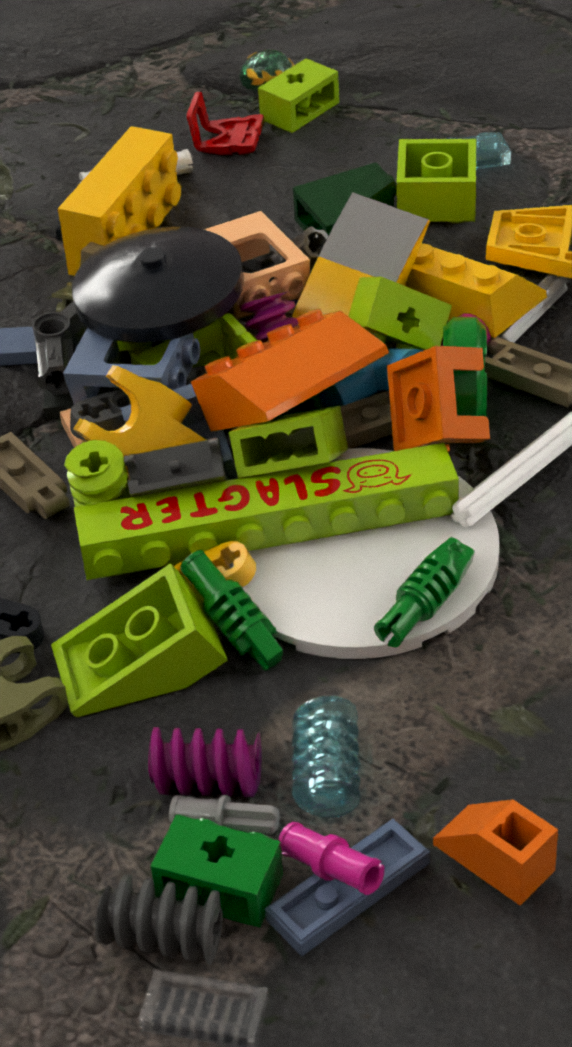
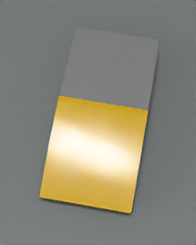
(364, 242)

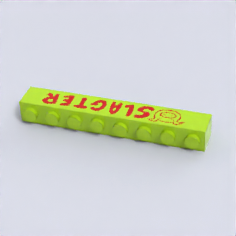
(267, 509)

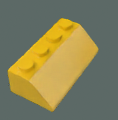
(474, 288)

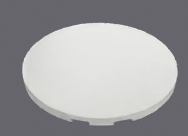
(337, 587)

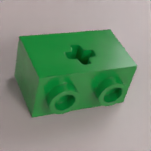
(223, 859)

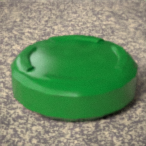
(469, 385)

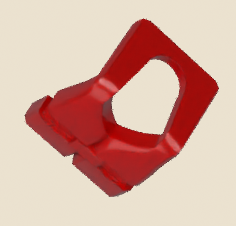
(234, 133)

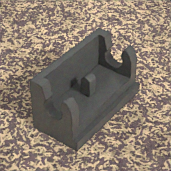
(175, 467)

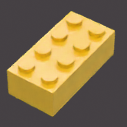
(121, 194)

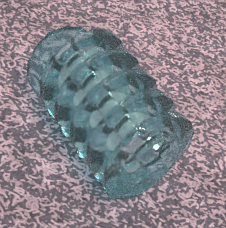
(326, 757)

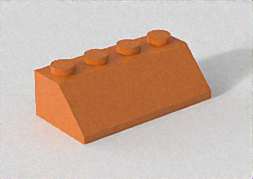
(284, 369)

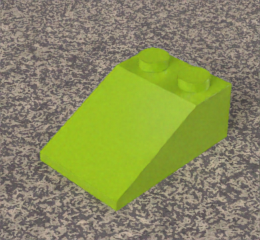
(139, 646)

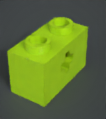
(299, 95)
(399, 314)

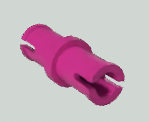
(331, 858)

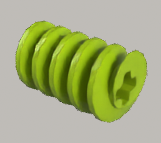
(96, 473)

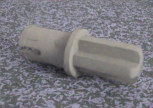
(228, 814)

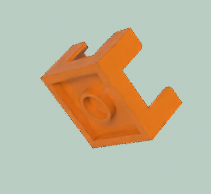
(425, 398)

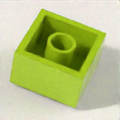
(437, 179)

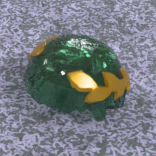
(263, 67)

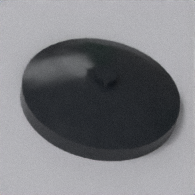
(158, 284)

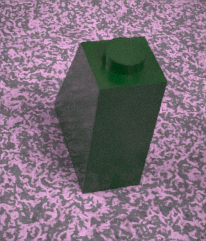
(323, 200)

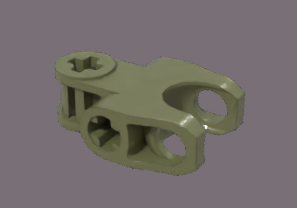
(16, 718)

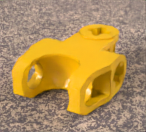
(153, 417)

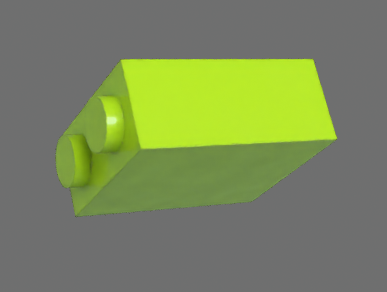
(289, 442)

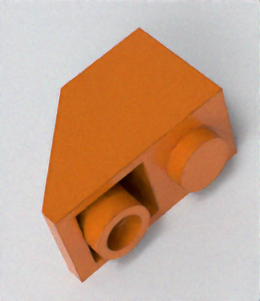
(502, 846)

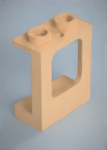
(252, 239)

